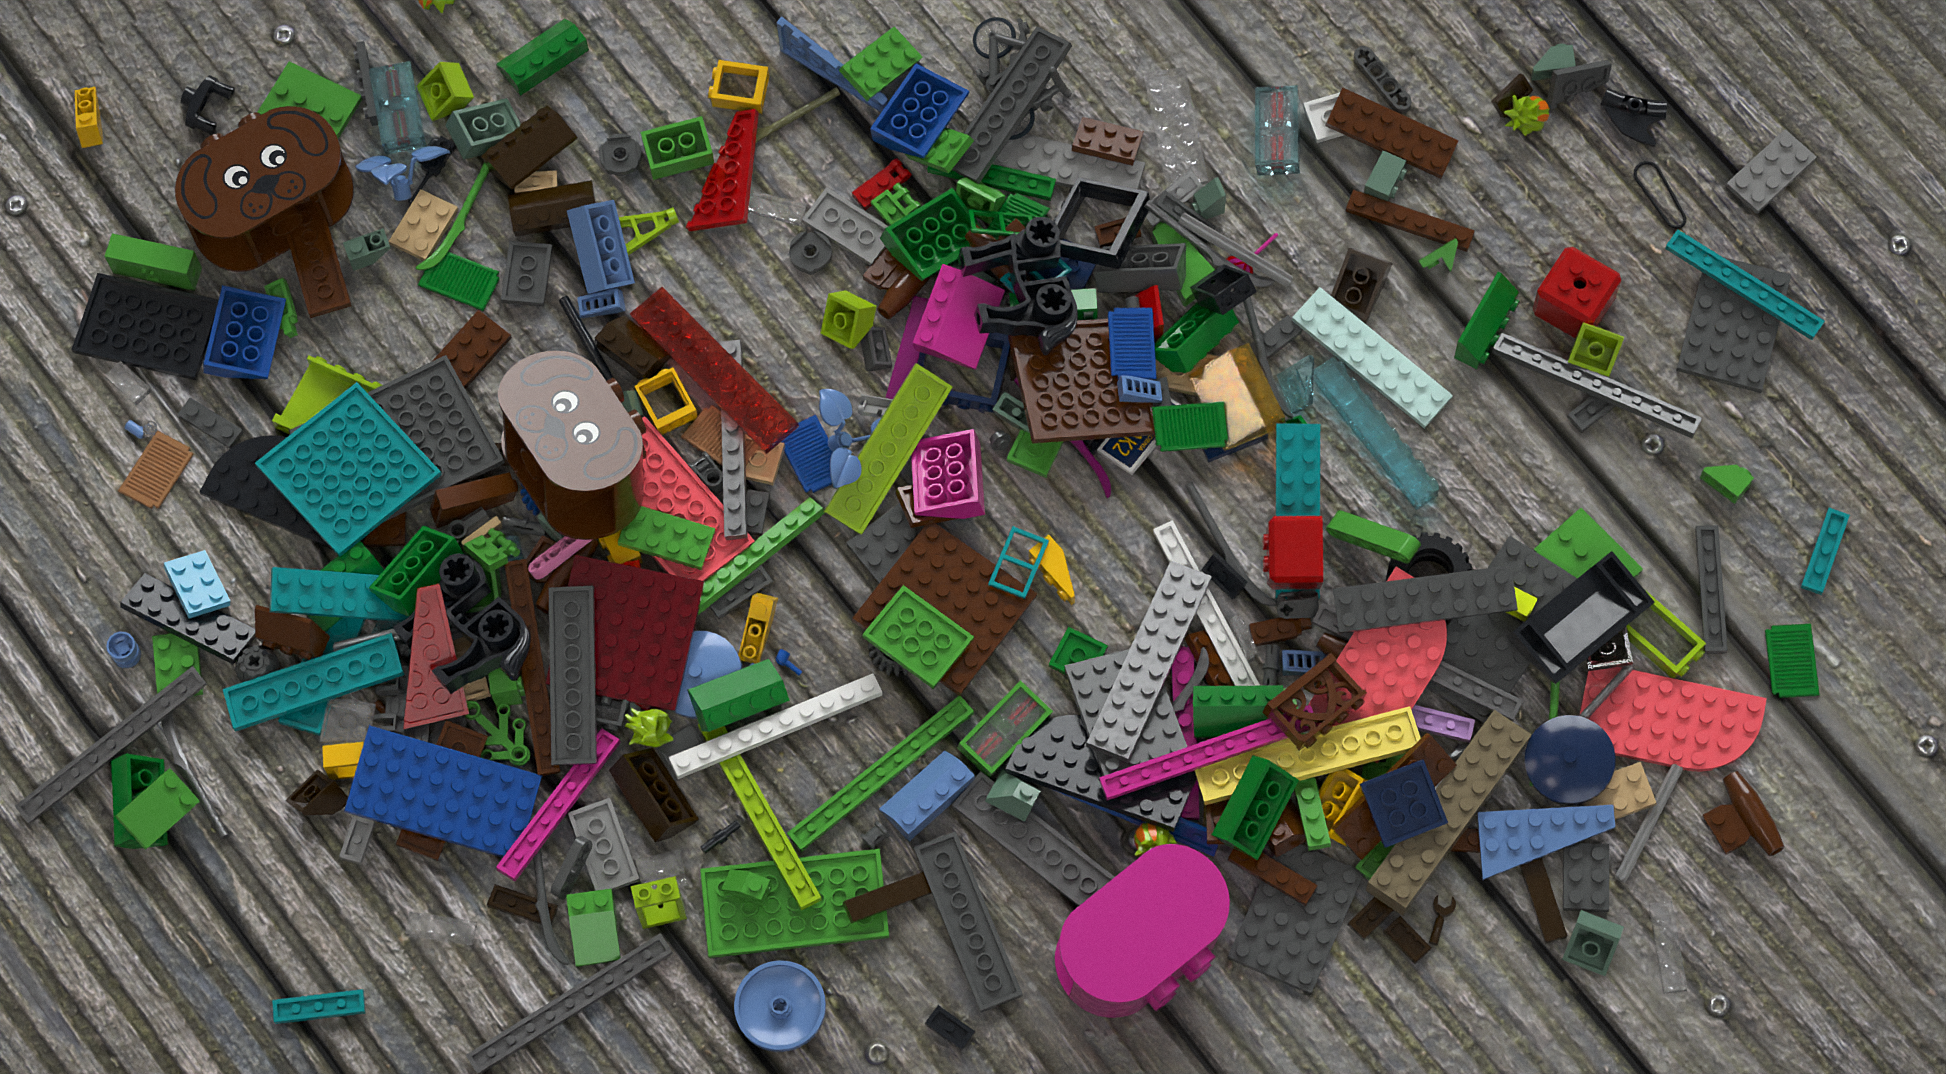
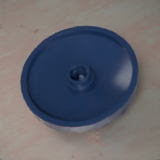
(1570, 760)

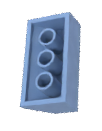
(600, 246)
(927, 795)

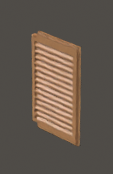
(706, 435)
(156, 470)

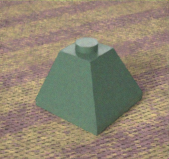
(1013, 795)

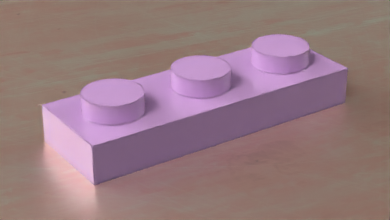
(1443, 723)

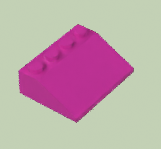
(949, 323)
(948, 476)

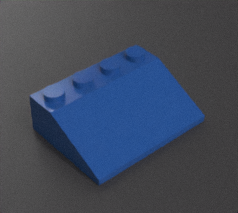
(918, 112)
(243, 334)

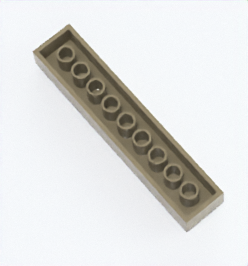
(1461, 796)

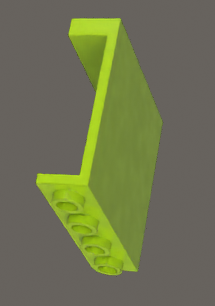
(316, 390)

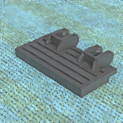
(396, 708)

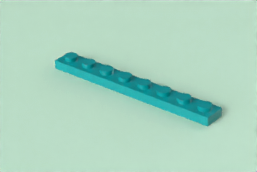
(1744, 284)

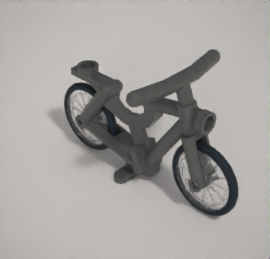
(994, 40)

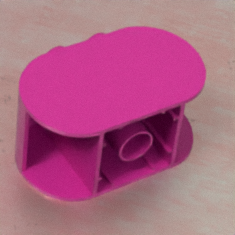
(1143, 933)

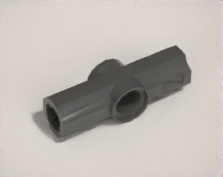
(468, 524)

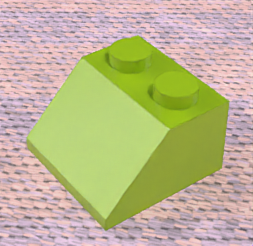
(445, 90)
(847, 318)
(1595, 349)

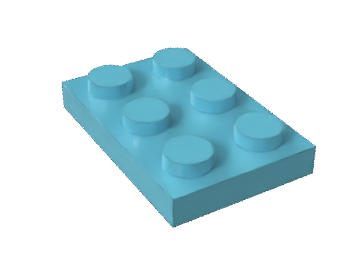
(196, 584)

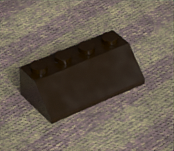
(529, 147)
(547, 207)
(653, 794)

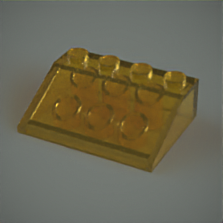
(1246, 394)

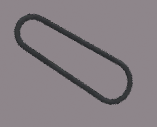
(1651, 199)

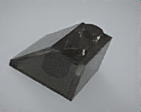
(1612, 654)

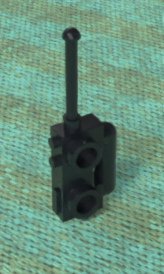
(434, 166)

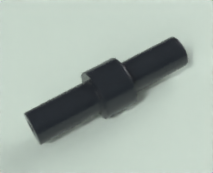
(720, 836)

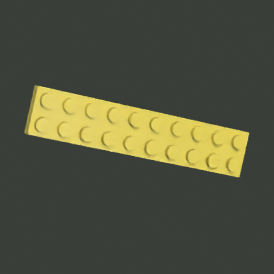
(1340, 749)

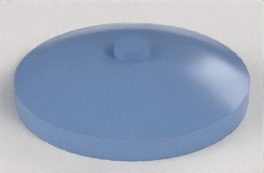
(707, 660)
(780, 1006)

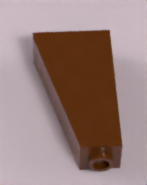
(462, 499)

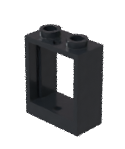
(1218, 295)

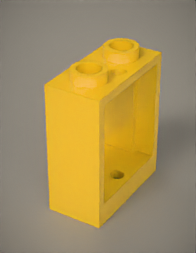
(735, 102)
(675, 418)
(341, 759)

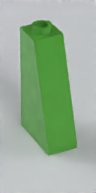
(1196, 265)

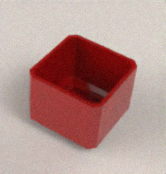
(1567, 306)
(1294, 552)

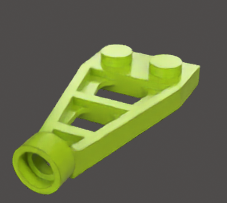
(660, 226)

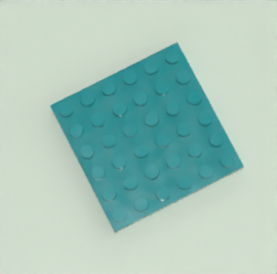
(348, 469)

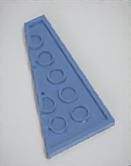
(821, 61)
(1529, 834)

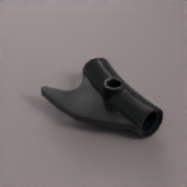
(1633, 114)

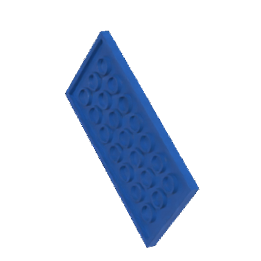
(441, 792)

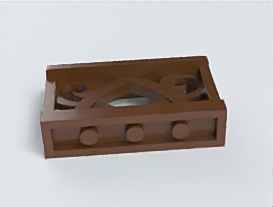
(1320, 674)

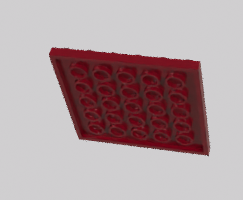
(640, 630)

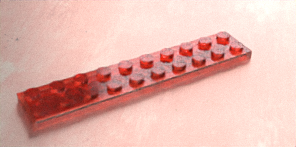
(714, 370)

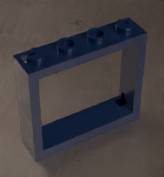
(982, 404)

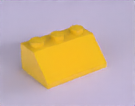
(1338, 795)

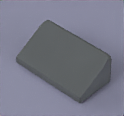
(876, 349)

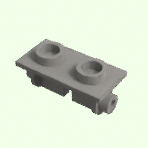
(873, 405)

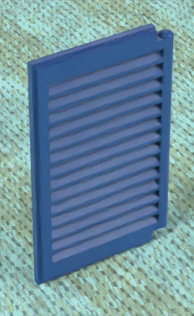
(1132, 342)
(809, 454)

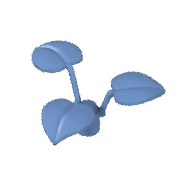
(389, 173)
(833, 409)

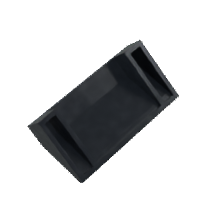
(1581, 618)

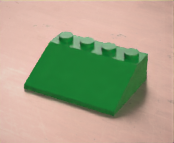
(930, 235)

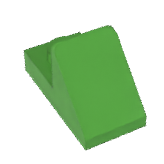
(1446, 252)

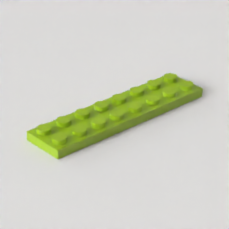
(889, 448)

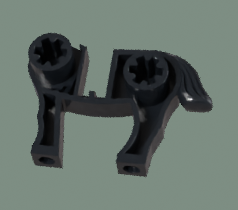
(1045, 305)
(496, 632)

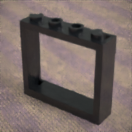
(1106, 192)

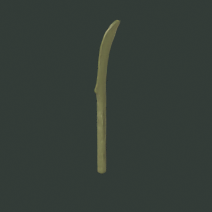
(764, 132)

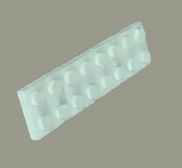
(1372, 357)

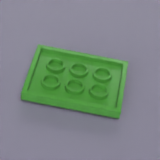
(310, 91)
(1581, 544)
(918, 637)

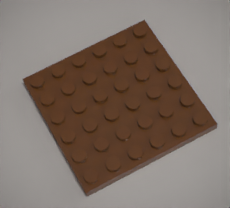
(1072, 389)
(956, 584)

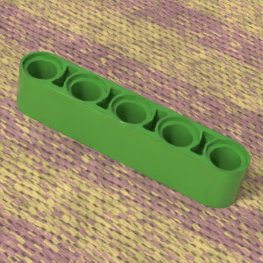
(1373, 536)

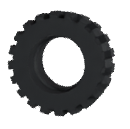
(1436, 550)

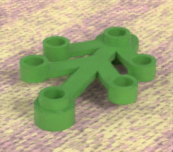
(500, 735)

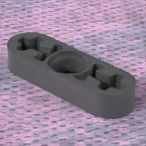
(571, 867)

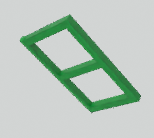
(1000, 215)

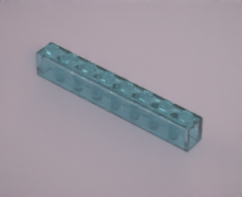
(1375, 433)

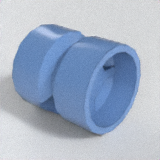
(123, 649)

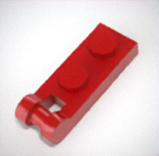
(880, 182)

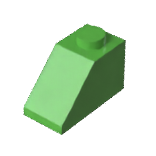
(1728, 480)
(747, 886)

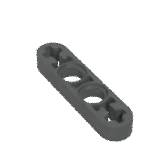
(1385, 78)

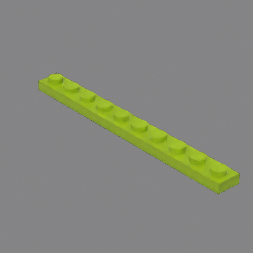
(767, 827)

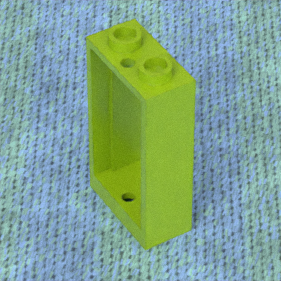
(1656, 656)
(648, 902)

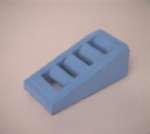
(609, 294)
(1132, 396)
(1287, 670)

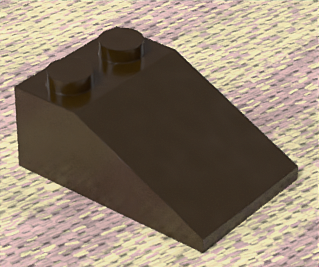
(1360, 282)

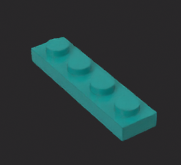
(1825, 551)
(319, 1006)

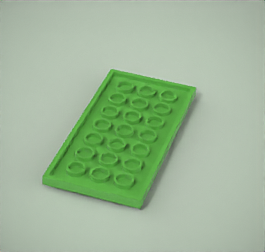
(747, 928)

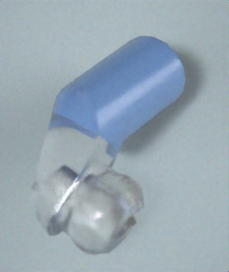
(140, 432)

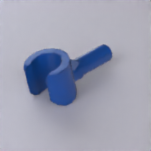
(782, 659)

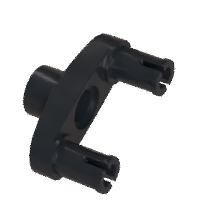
(196, 100)

